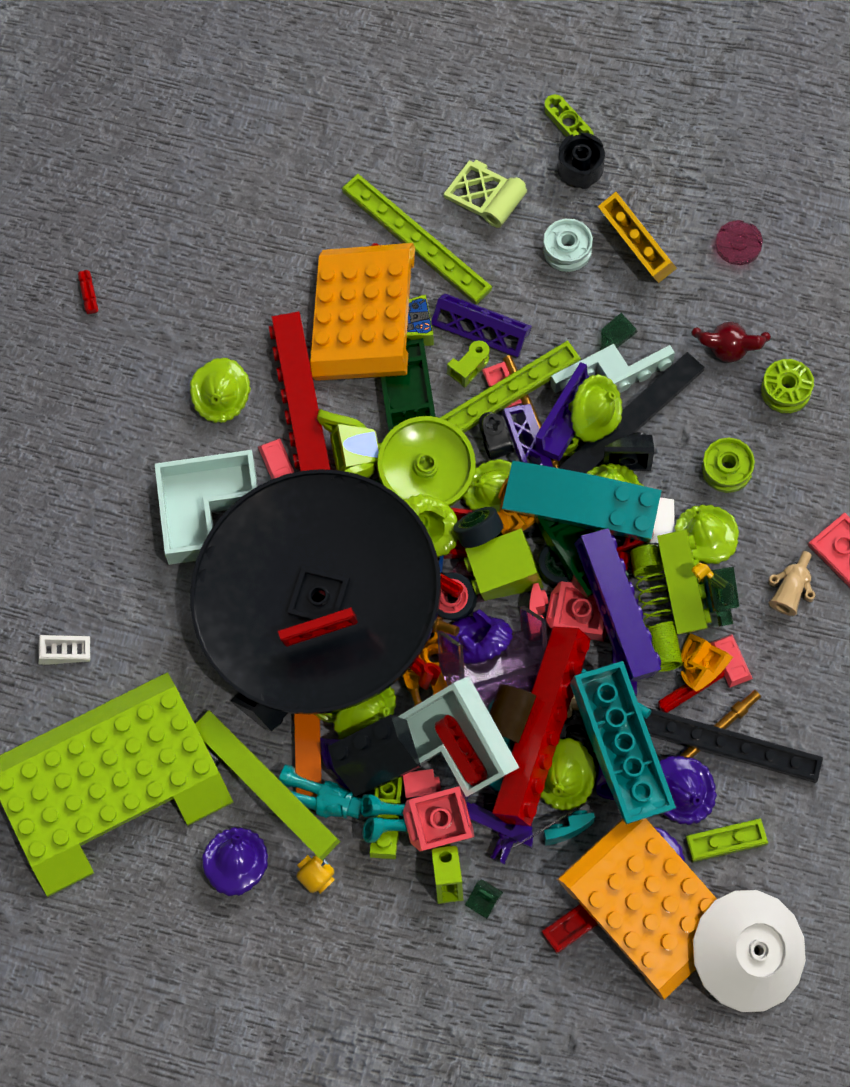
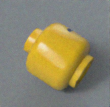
(315, 874)

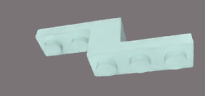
(611, 364)

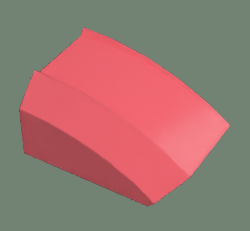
(572, 609)
(438, 819)

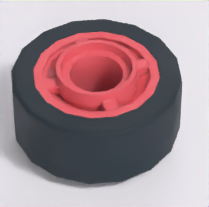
(465, 603)

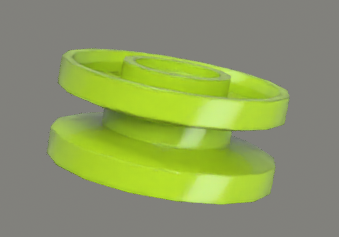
(791, 373)
(731, 451)

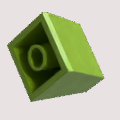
(503, 566)

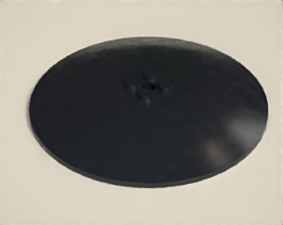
(303, 538)

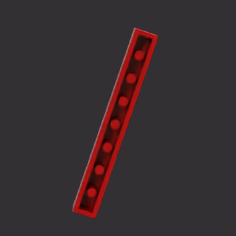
(298, 392)
(534, 752)

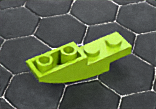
(386, 845)

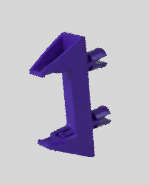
(508, 833)

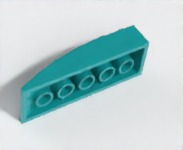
(582, 500)
(622, 742)

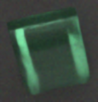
(483, 898)

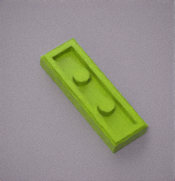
(726, 840)

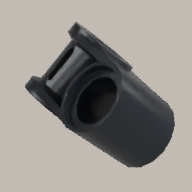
(495, 440)

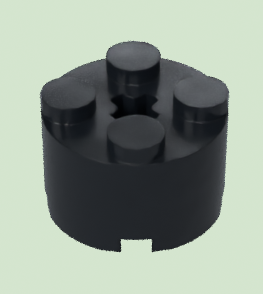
(581, 160)

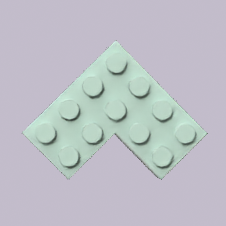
(195, 489)
(468, 709)

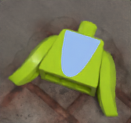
(352, 443)

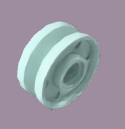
(567, 232)

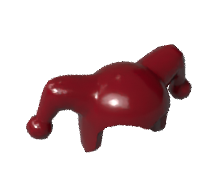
(730, 341)

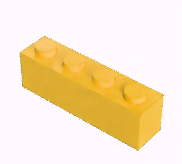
(637, 237)

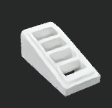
(54, 641)

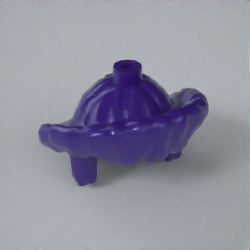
(482, 637)
(690, 788)
(235, 861)

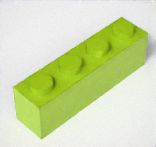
(682, 584)

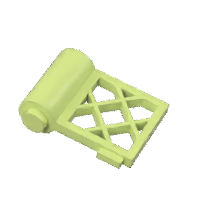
(501, 200)

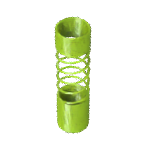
(647, 562)

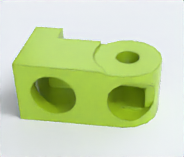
(470, 364)

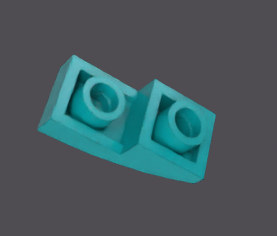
(576, 823)

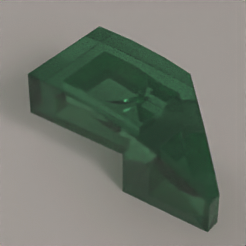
(617, 332)

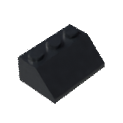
(375, 755)

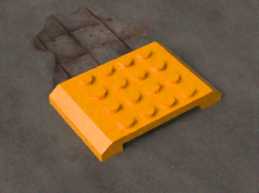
(362, 312)
(642, 900)

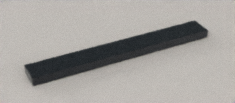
(638, 412)
(734, 745)

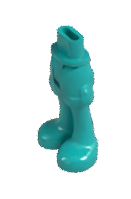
(330, 799)
(374, 826)

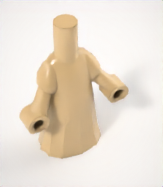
(795, 578)

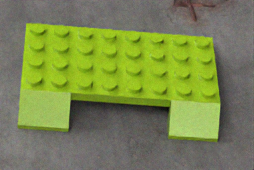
(104, 774)

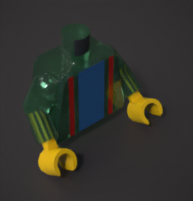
(720, 591)

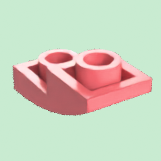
(538, 600)

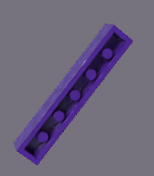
(617, 604)

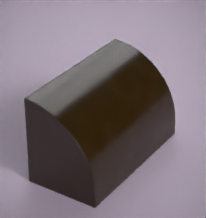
(511, 711)

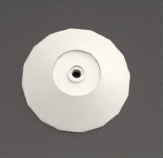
(727, 956)

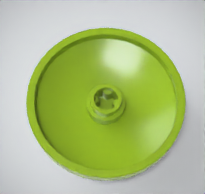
(427, 459)

